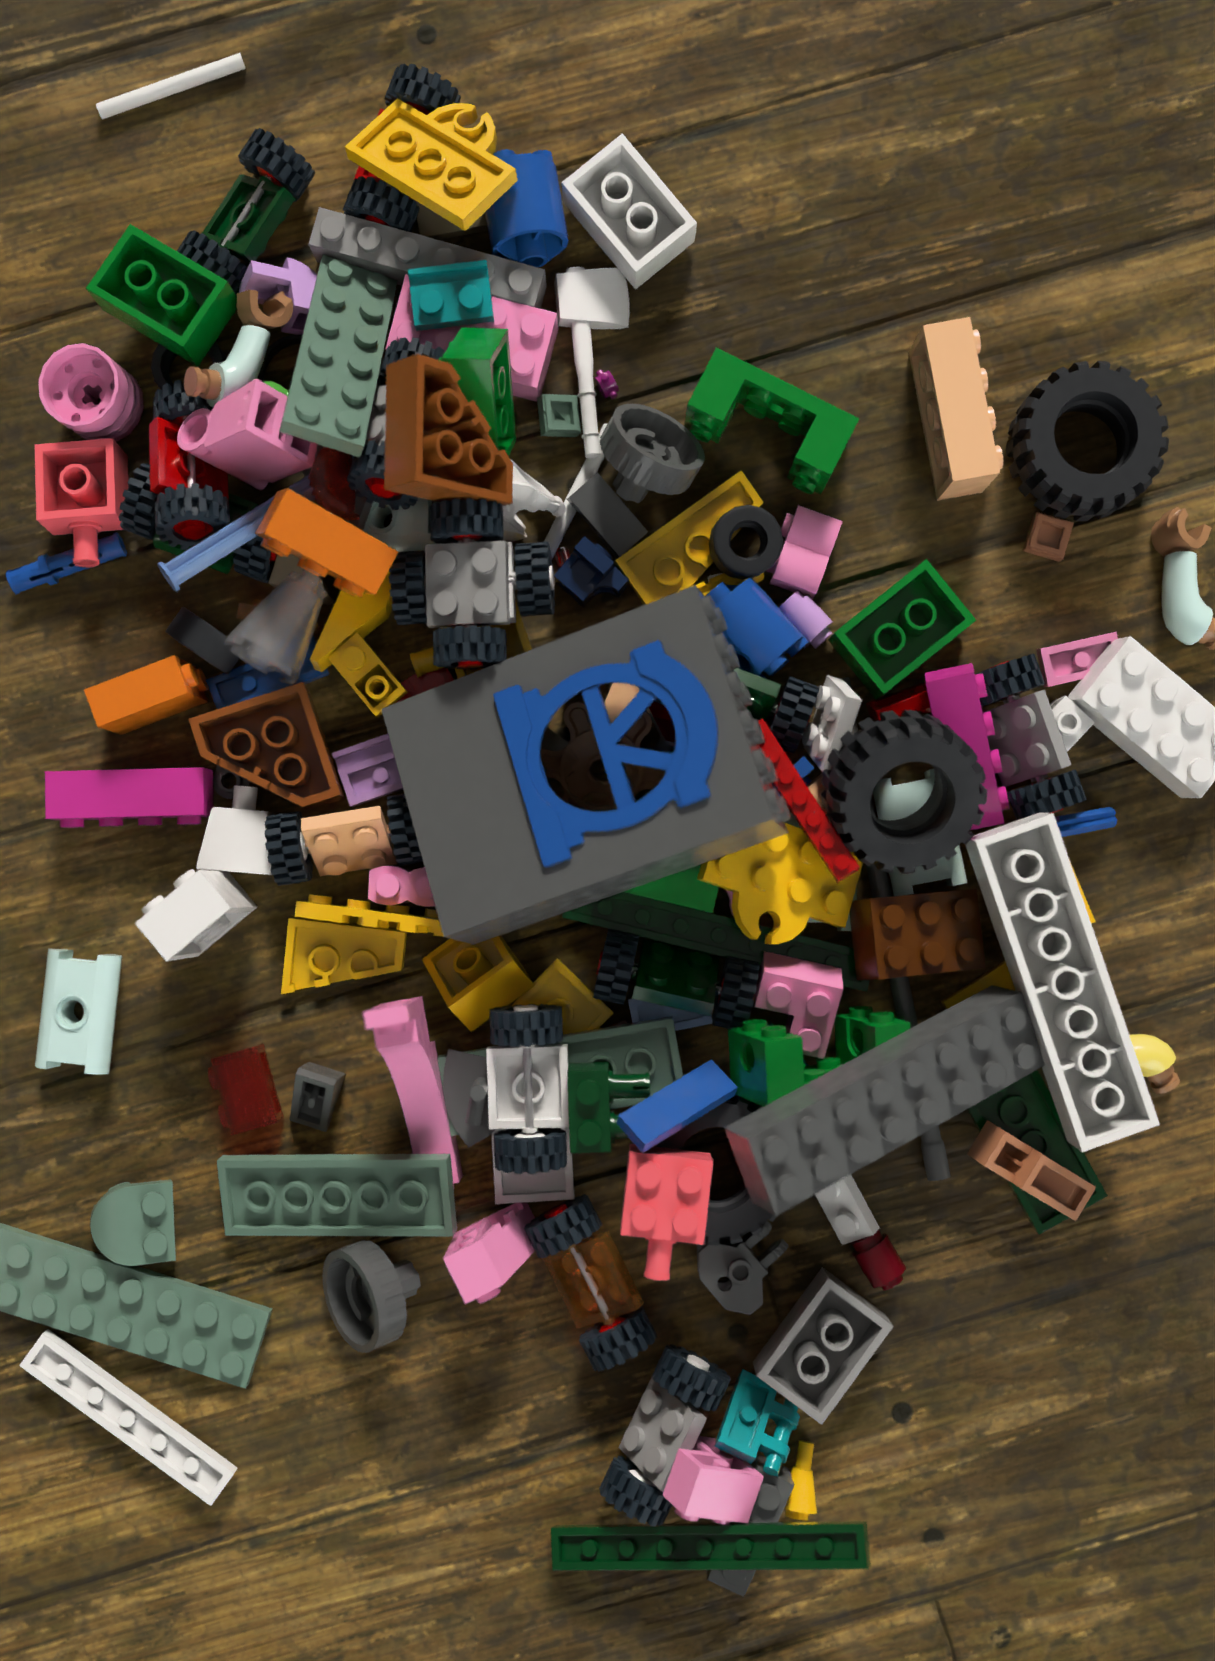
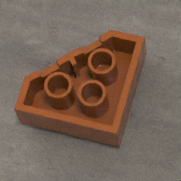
(439, 439)
(273, 744)

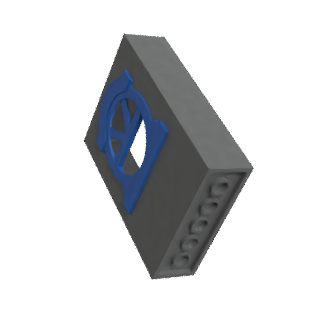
(516, 853)

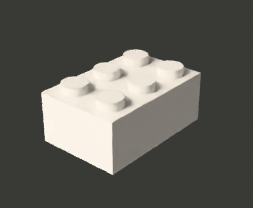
(629, 211)
(195, 913)

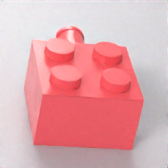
(80, 492)
(665, 1202)

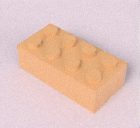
(955, 408)

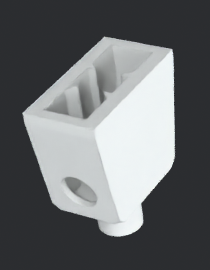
(236, 836)

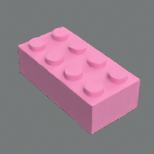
(530, 334)

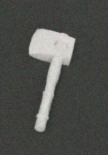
(584, 303)

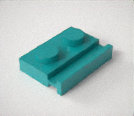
(451, 295)

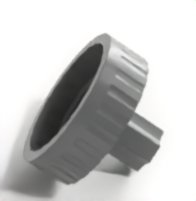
(650, 452)
(368, 1294)

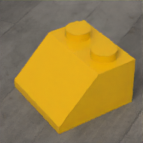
(477, 977)

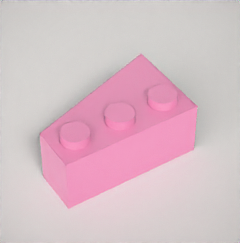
(489, 1252)

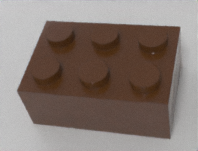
(916, 934)

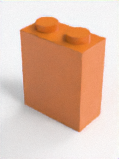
(147, 695)

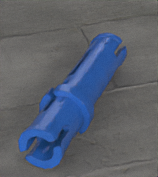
(52, 568)

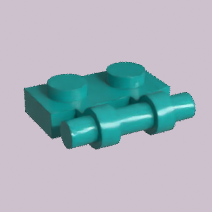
(746, 1421)

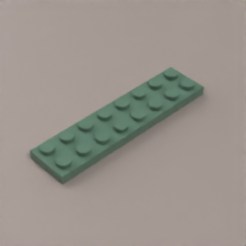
(130, 1307)

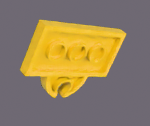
(436, 158)
(784, 880)

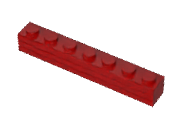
(807, 810)

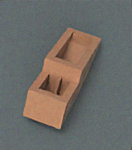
(1031, 1170)

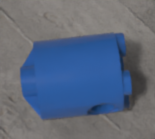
(529, 217)
(756, 628)

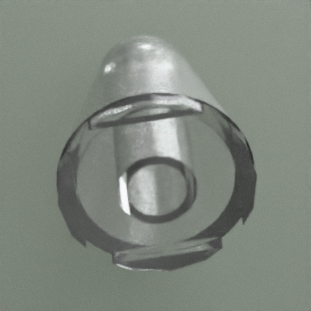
(280, 627)

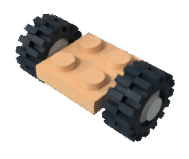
(340, 841)

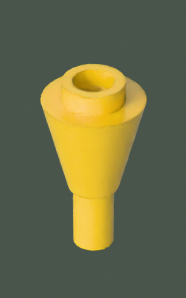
(802, 1498)

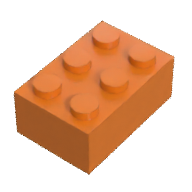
(325, 544)

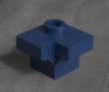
(590, 573)

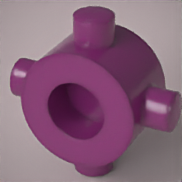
(606, 384)

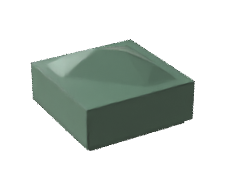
(559, 415)

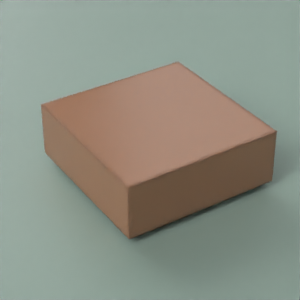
(1048, 536)

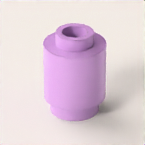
(807, 618)

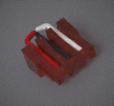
(561, 557)

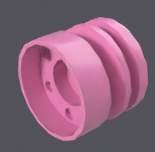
(76, 380)

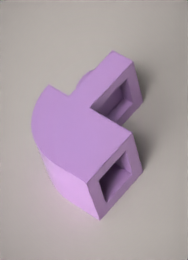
(293, 279)

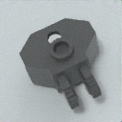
(745, 1270)

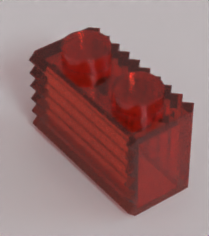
(245, 1089)

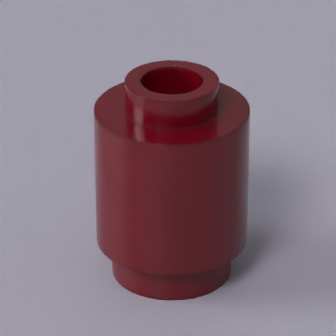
(879, 1260)

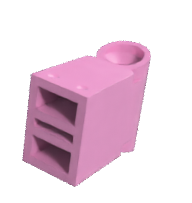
(245, 437)

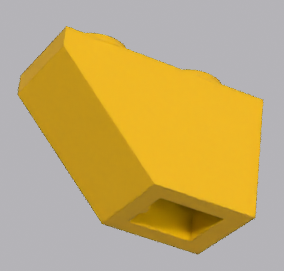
(367, 674)

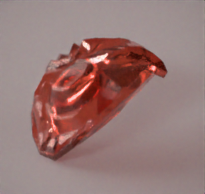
(330, 483)

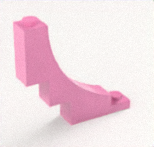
(413, 1064)

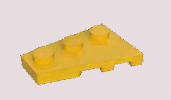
(336, 952)

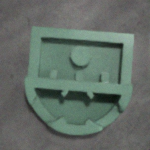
(135, 1223)

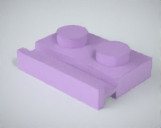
(368, 770)

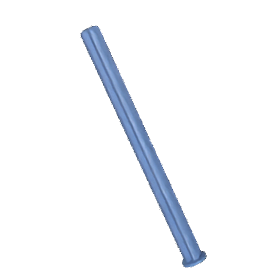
(223, 541)

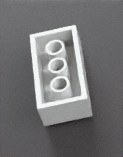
(1151, 716)

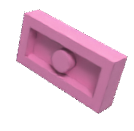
(1072, 659)

